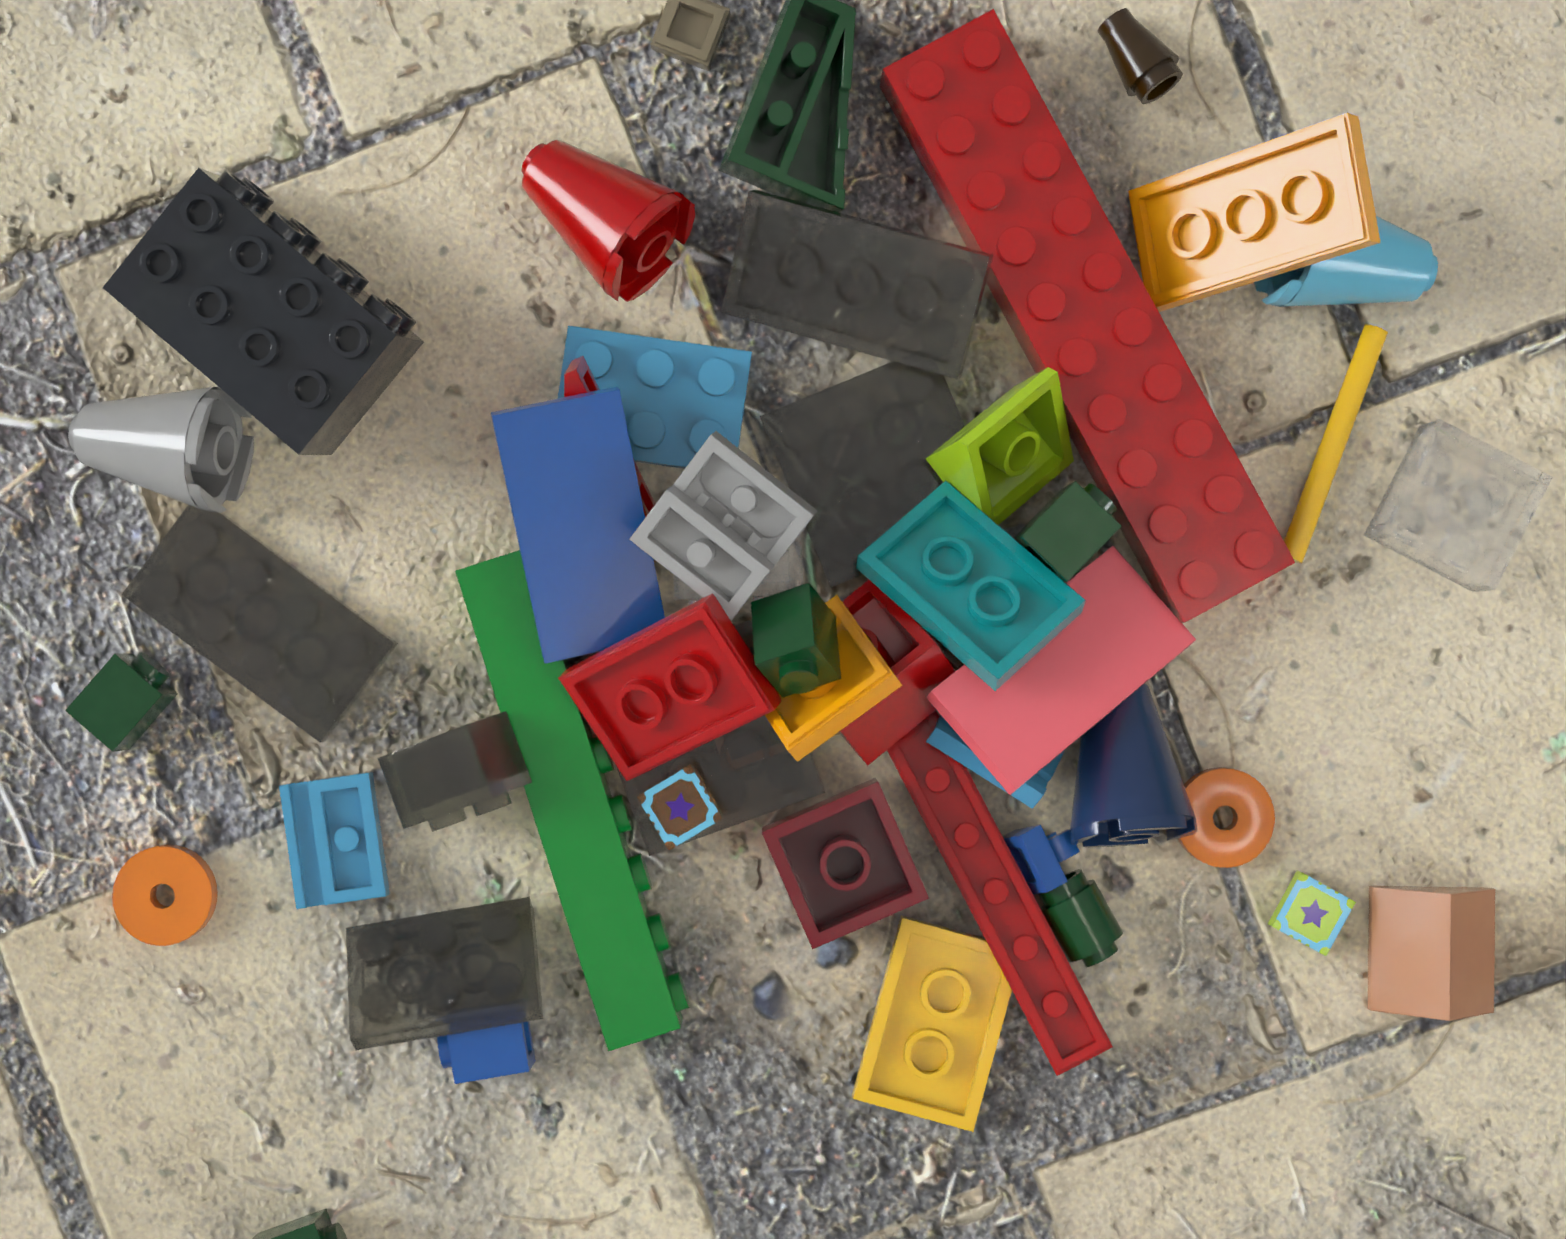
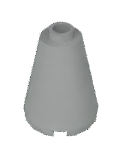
(169, 443)

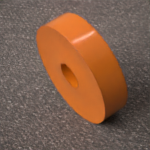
(1251, 822)
(137, 902)

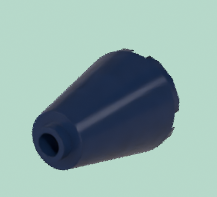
(1129, 780)

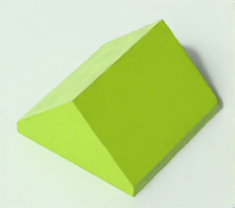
(1009, 448)

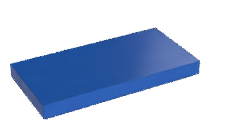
(573, 520)

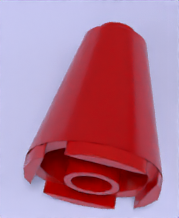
(608, 215)

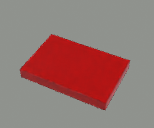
(670, 688)

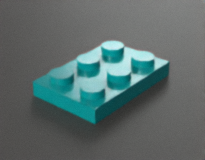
(970, 585)

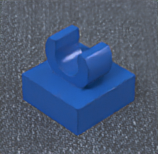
(1040, 856)

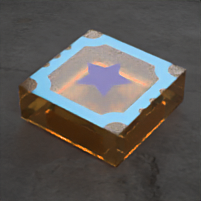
(680, 806)

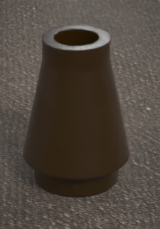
(1141, 59)

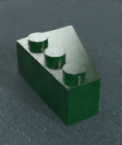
(797, 109)

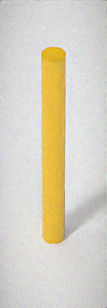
(1334, 441)

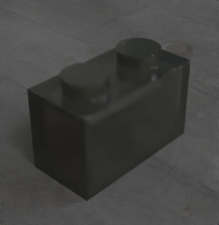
(455, 771)

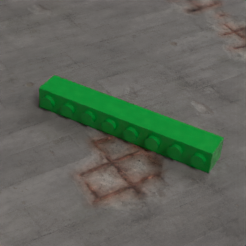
(576, 815)

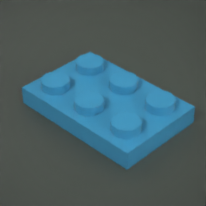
(668, 390)

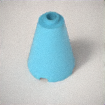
(1382, 273)

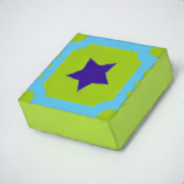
(1311, 913)

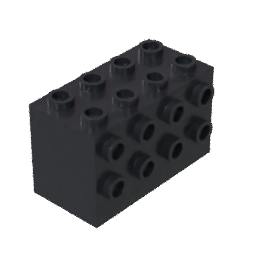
(265, 311)

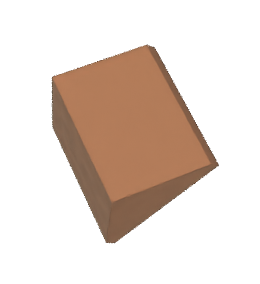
(1431, 951)

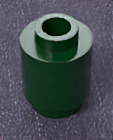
(1081, 920)

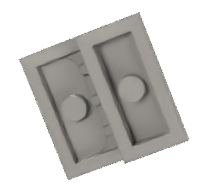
(723, 524)

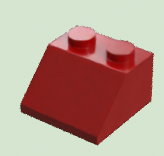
(911, 657)

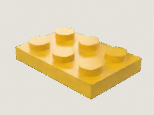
(934, 1026)

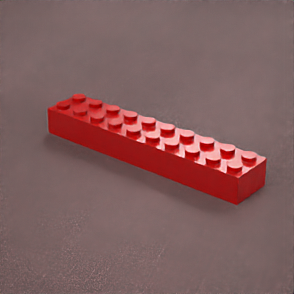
(1085, 316)

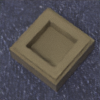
(691, 31)

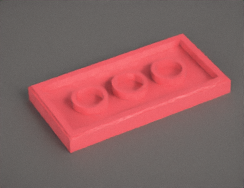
(1071, 681)

